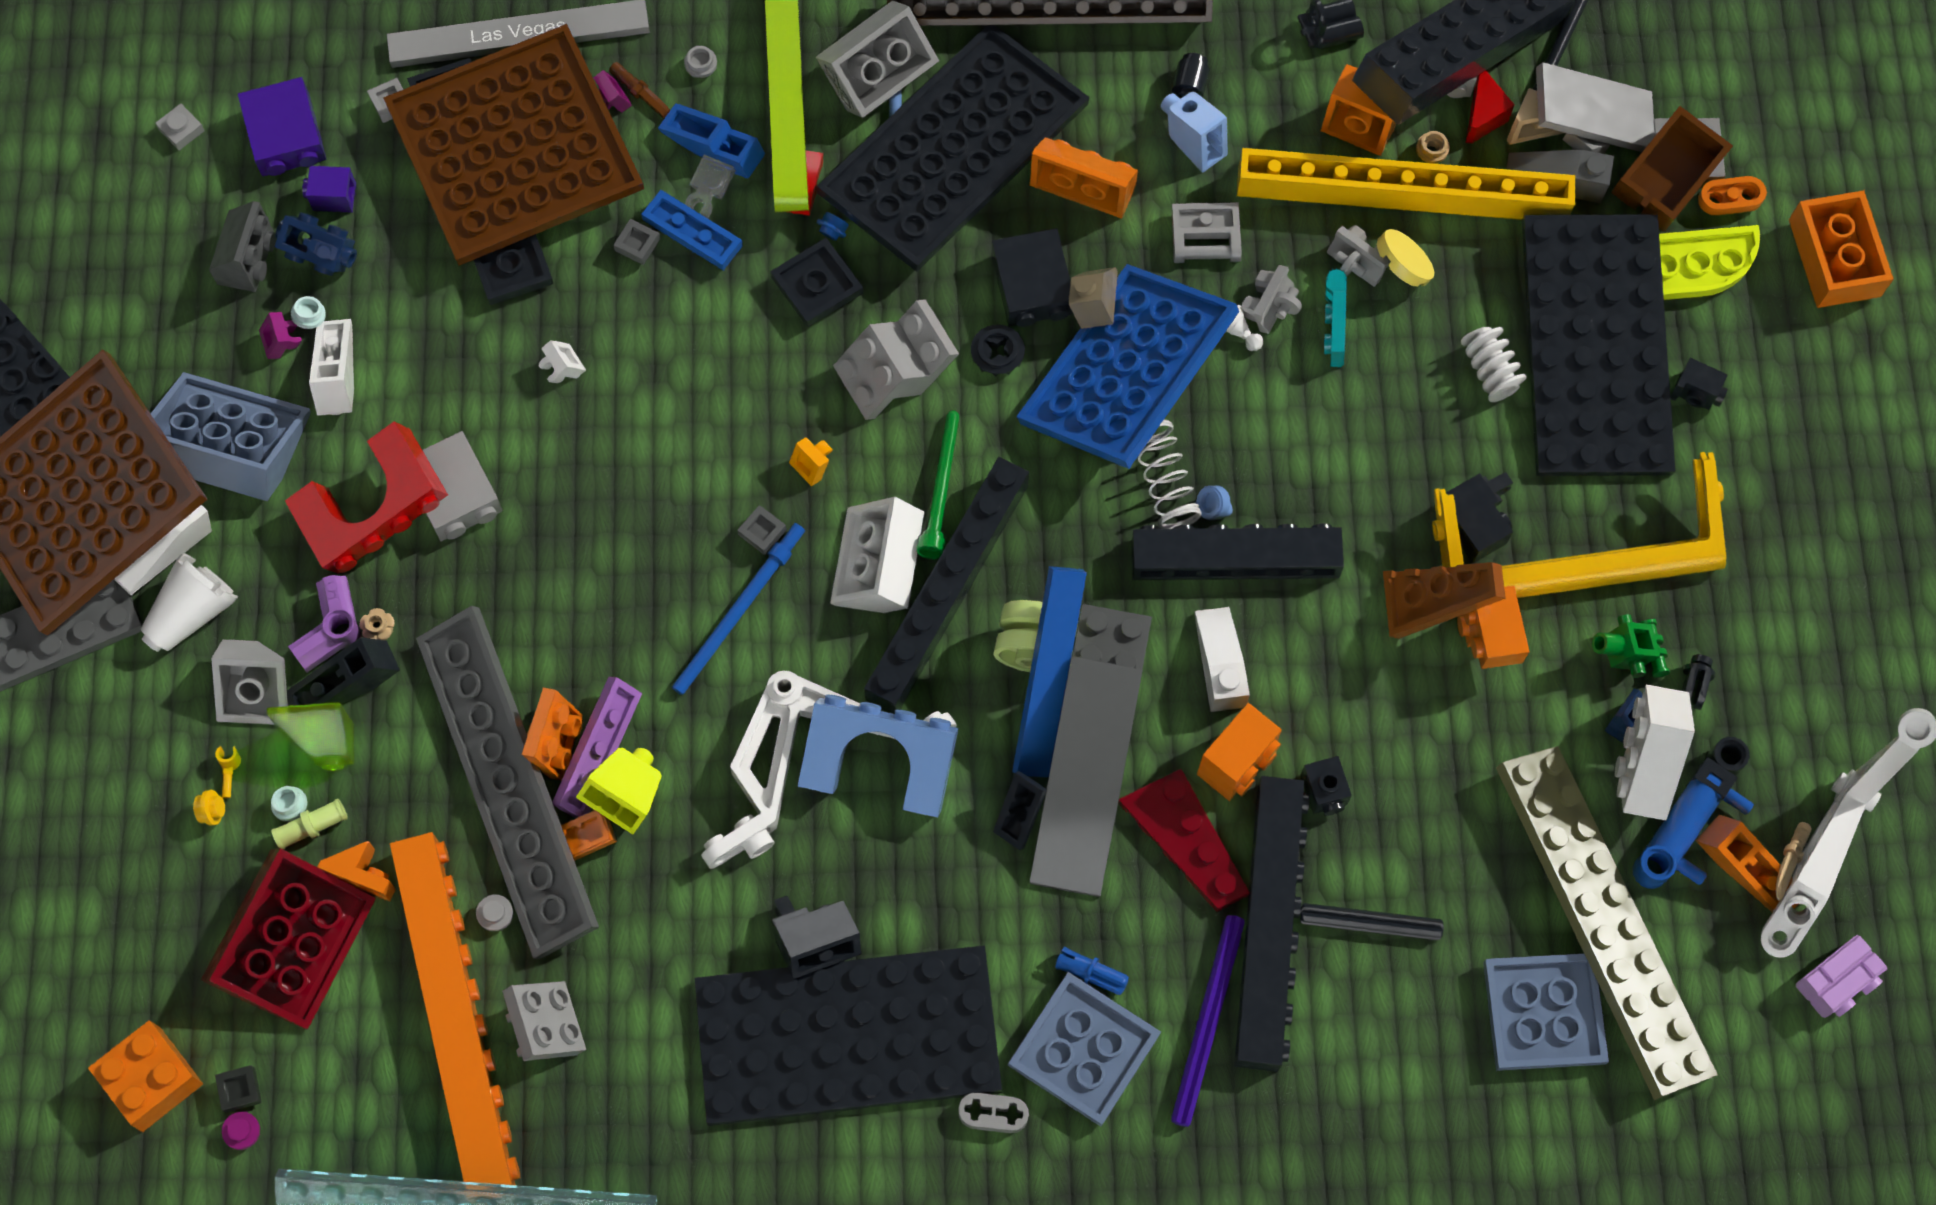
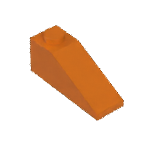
(1743, 858)

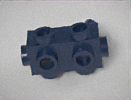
(325, 248)

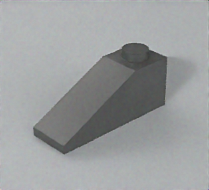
(1590, 169)

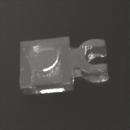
(710, 181)

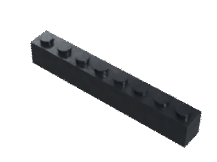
(947, 586)
(1270, 924)

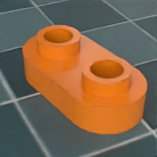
(1730, 197)

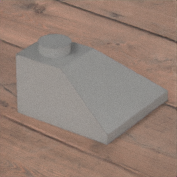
(247, 681)

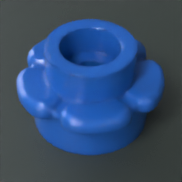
(832, 226)

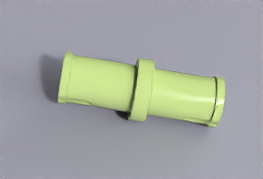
(309, 824)

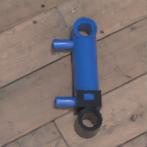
(1691, 812)

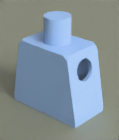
(1197, 129)

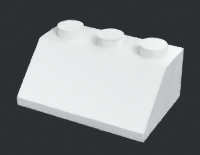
(878, 556)

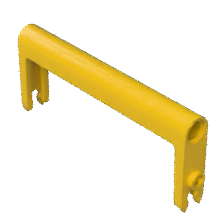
(1608, 567)

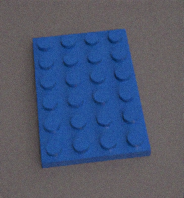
(1127, 376)

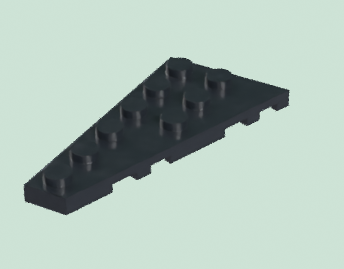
(26, 370)

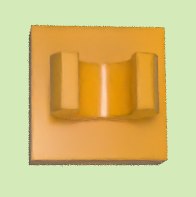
(810, 460)

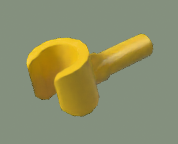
(228, 766)

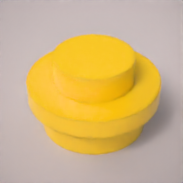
(209, 808)

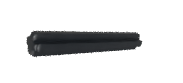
(1371, 921)

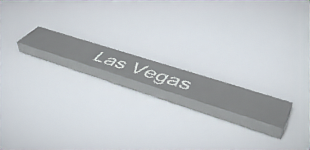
(497, 34)

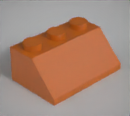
(1082, 176)

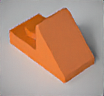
(351, 868)

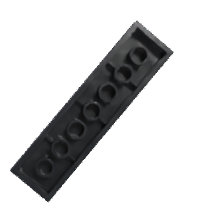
(1451, 50)

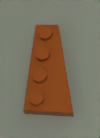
(1435, 595)

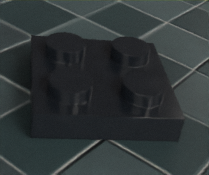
(816, 282)

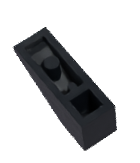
(346, 675)

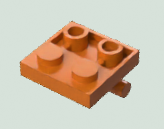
(552, 734)

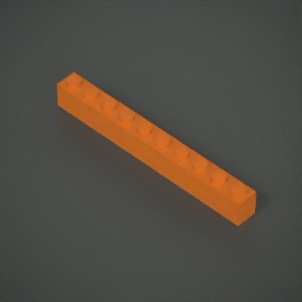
(452, 1011)

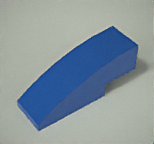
(712, 137)

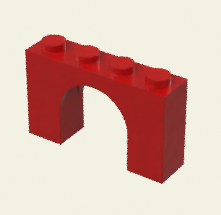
(411, 491)

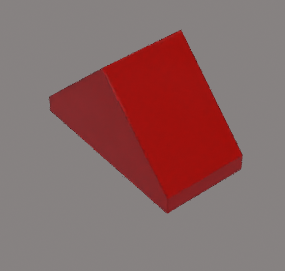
(1488, 109)

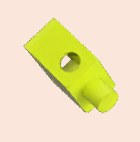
(623, 787)

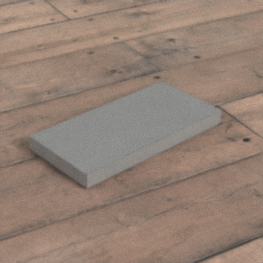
(1594, 107)

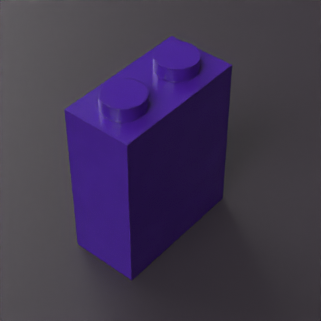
(282, 127)

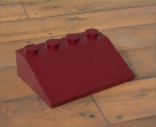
(288, 938)

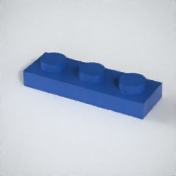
(692, 230)

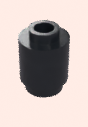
(1191, 75)

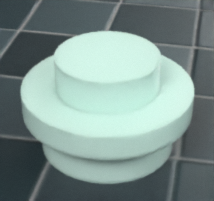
(308, 312)
(288, 803)

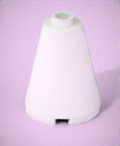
(185, 604)

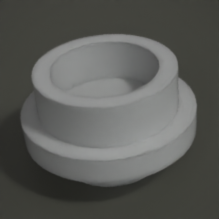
(700, 62)
(494, 913)

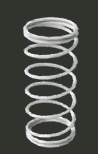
(1183, 509)

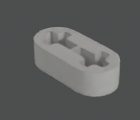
(993, 1103)

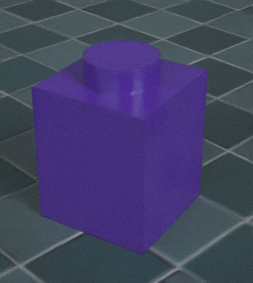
(330, 189)

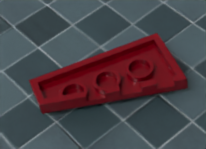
(1182, 829)

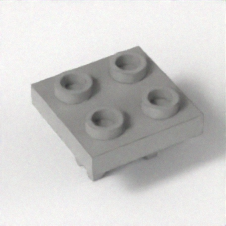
(543, 1021)

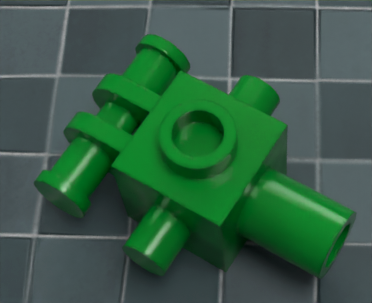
(1633, 647)

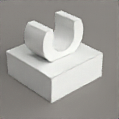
(562, 359)

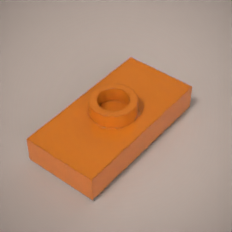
(588, 834)

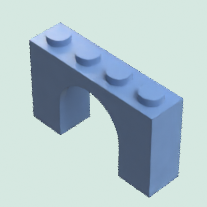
(926, 743)

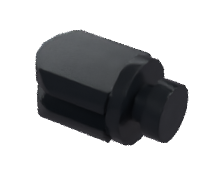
(1701, 670)

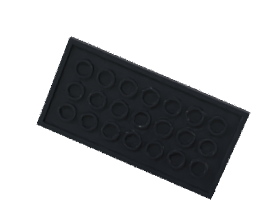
(952, 146)
(1597, 345)
(847, 1036)

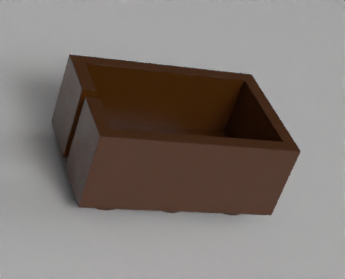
(1672, 167)

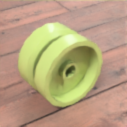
(1020, 628)

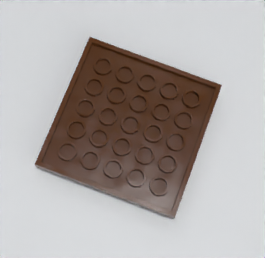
(513, 144)
(85, 491)

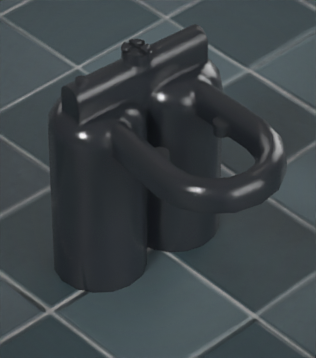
(1330, 24)

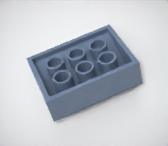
(230, 434)

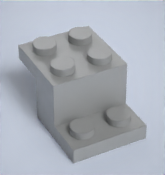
(895, 359)

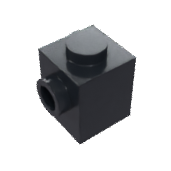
(1326, 786)

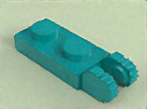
(1336, 316)

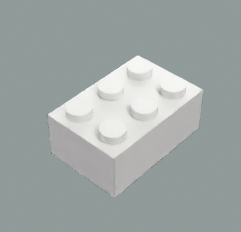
(1655, 752)

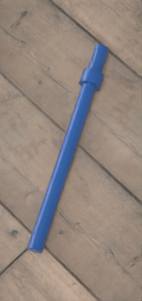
(778, 555)

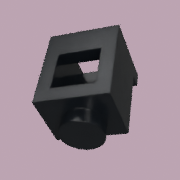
(1700, 385)

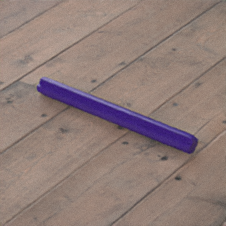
(1207, 1021)

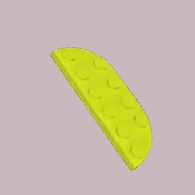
(1706, 260)

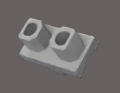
(1357, 256)
(1277, 299)

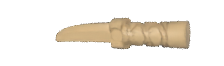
(1793, 856)

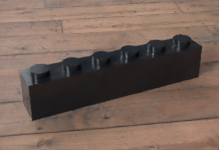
(1237, 552)

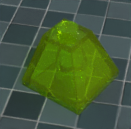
(318, 731)

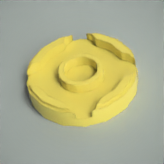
(1406, 258)

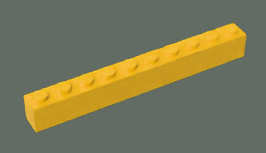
(1403, 185)

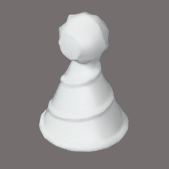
(1241, 329)

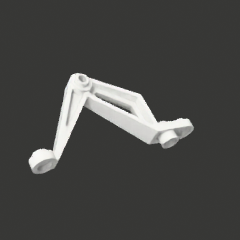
(754, 832)
(1828, 846)

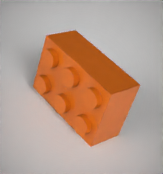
(1840, 249)

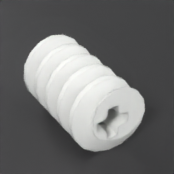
(1493, 362)

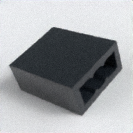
(1032, 277)

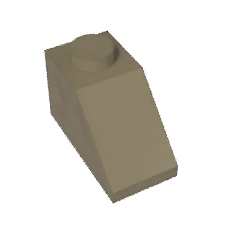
(1094, 297)

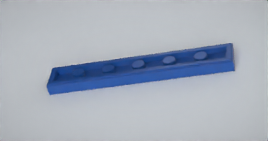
(1049, 671)

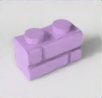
(1841, 977)

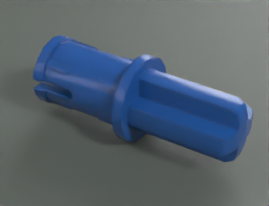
(1091, 971)

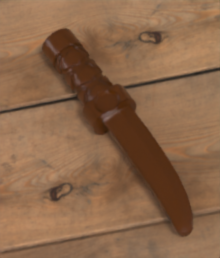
(639, 89)

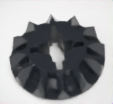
(993, 337)

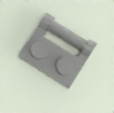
(1206, 222)

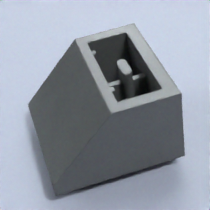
(243, 248)

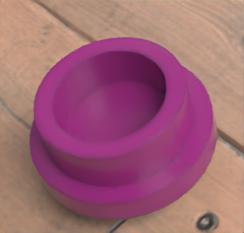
(240, 1130)

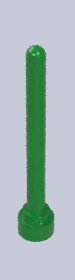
(931, 542)

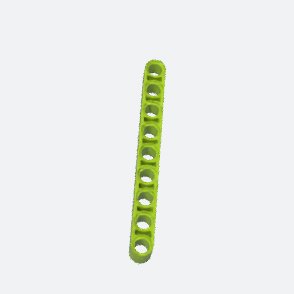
(786, 106)

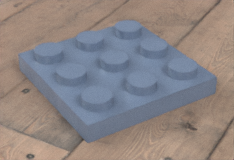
(1545, 1012)
(1084, 1049)

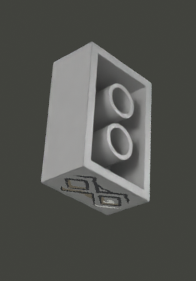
(877, 58)

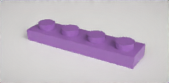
(597, 743)

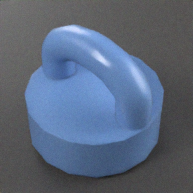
(1214, 503)

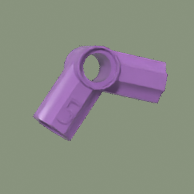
(336, 610)

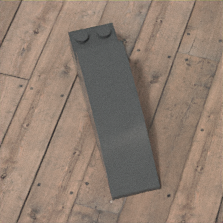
(1090, 750)

